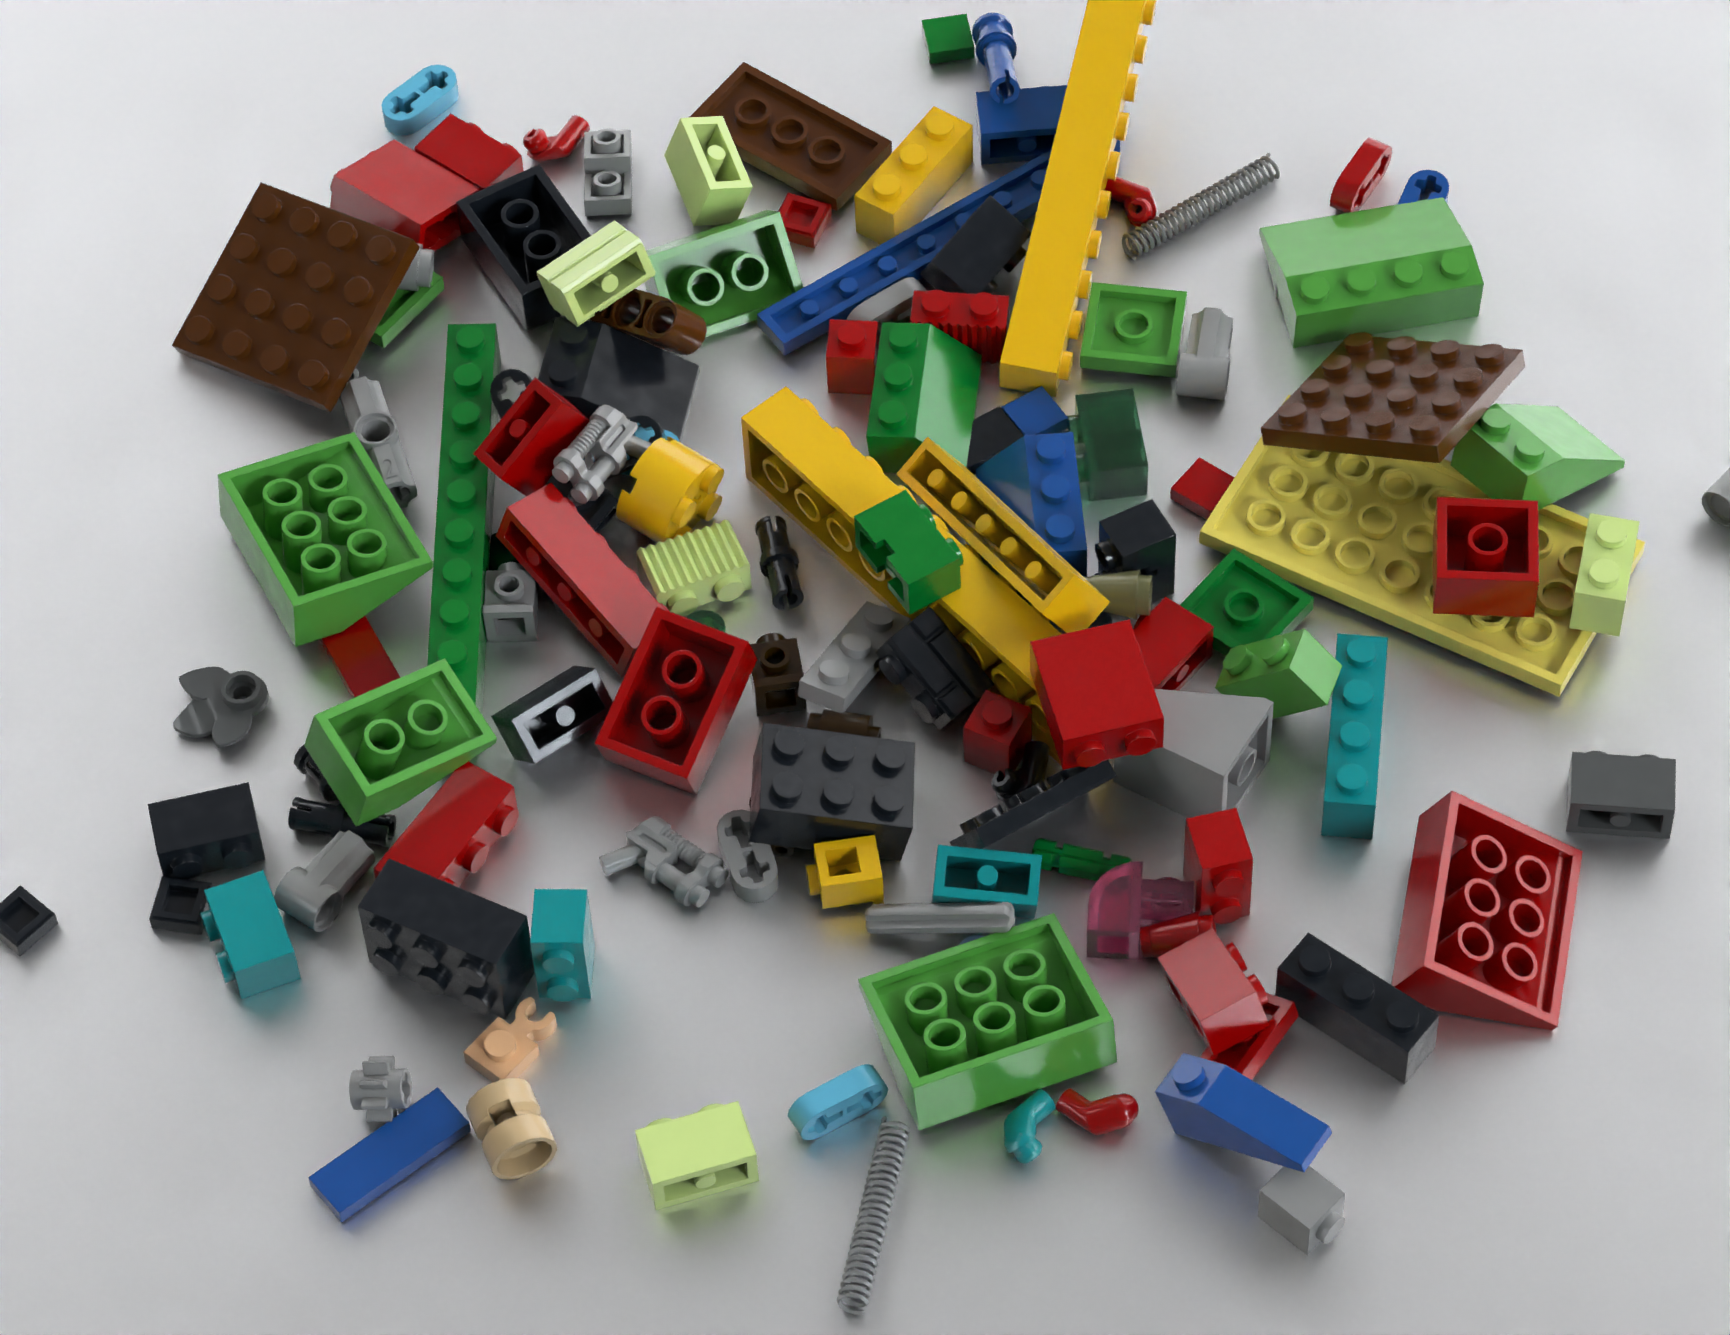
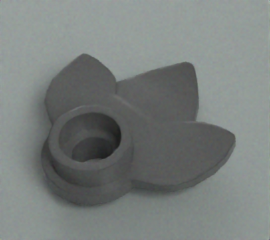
(217, 706)

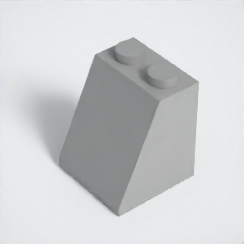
(1208, 752)

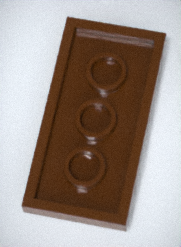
(796, 136)

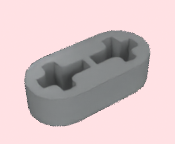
(889, 305)
(737, 859)

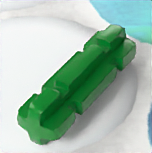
(1076, 860)

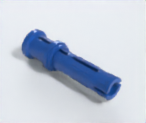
(996, 52)

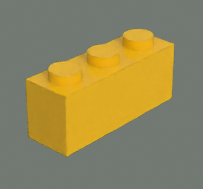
(914, 176)

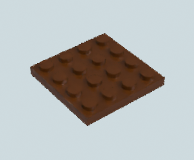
(296, 296)
(1394, 397)

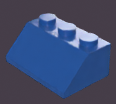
(1042, 487)

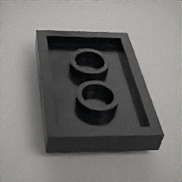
(1032, 804)

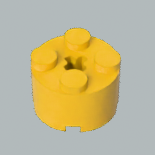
(671, 491)

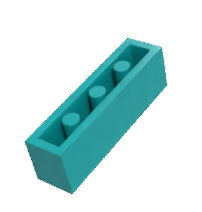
(1355, 737)

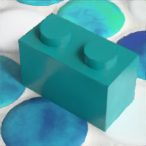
(987, 876)
(251, 933)
(562, 944)

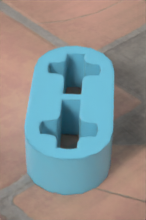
(422, 102)
(837, 1102)

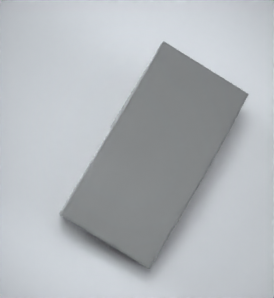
(608, 172)

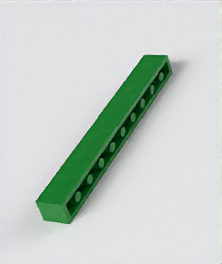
(464, 506)

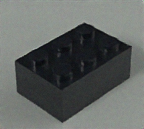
(515, 233)
(831, 788)
(446, 939)

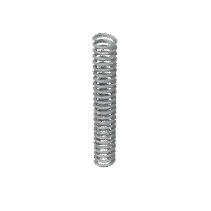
(1207, 212)
(867, 1195)

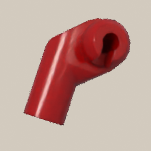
(558, 146)
(1136, 200)
(1099, 1115)

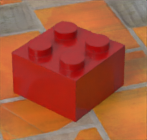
(1485, 557)

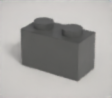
(1621, 794)

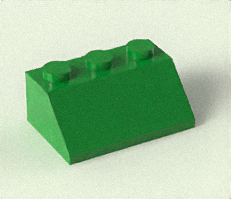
(921, 390)

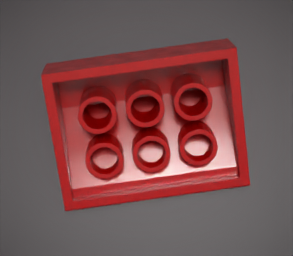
(1486, 916)

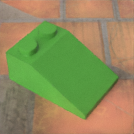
(1532, 454)
(397, 740)

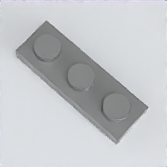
(850, 658)

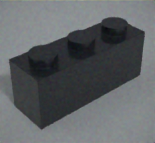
(1357, 1008)

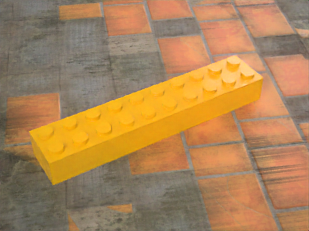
(827, 481)

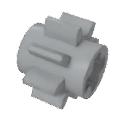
(380, 1089)

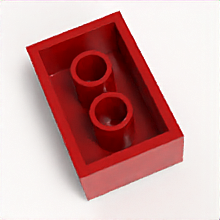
(676, 700)

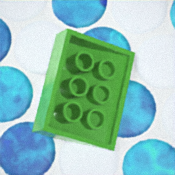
(1372, 271)
(321, 535)
(989, 1021)

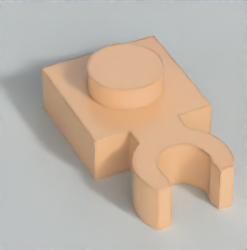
(507, 1048)

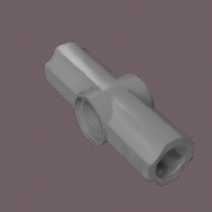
(378, 433)

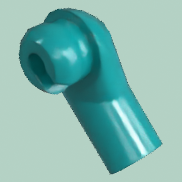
(1021, 1126)

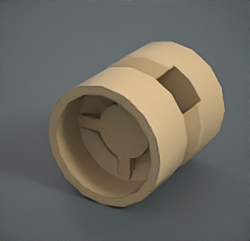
(511, 1128)

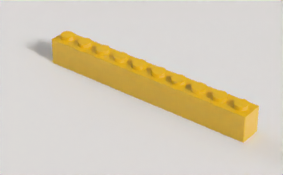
(1075, 195)

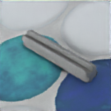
(940, 918)

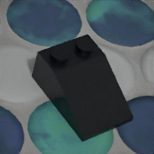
(608, 367)

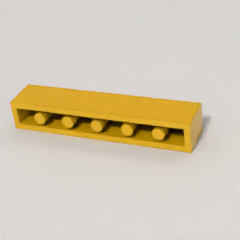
(1002, 538)

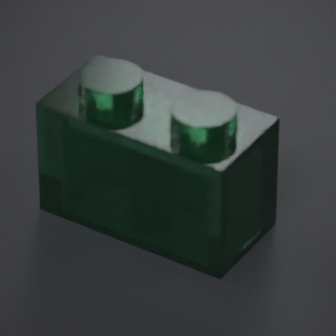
(1110, 445)

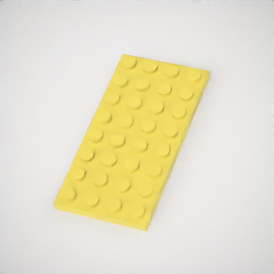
(1366, 540)

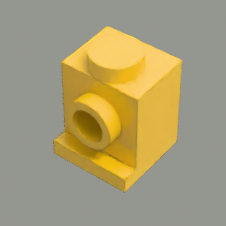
(846, 872)

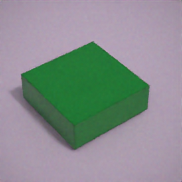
(948, 38)

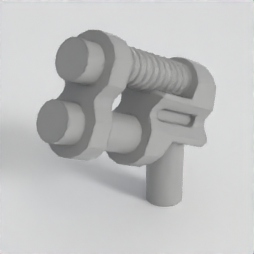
(609, 440)
(657, 850)

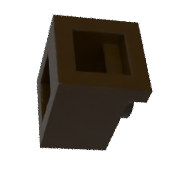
(776, 669)

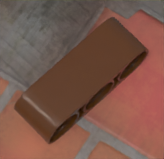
(655, 321)

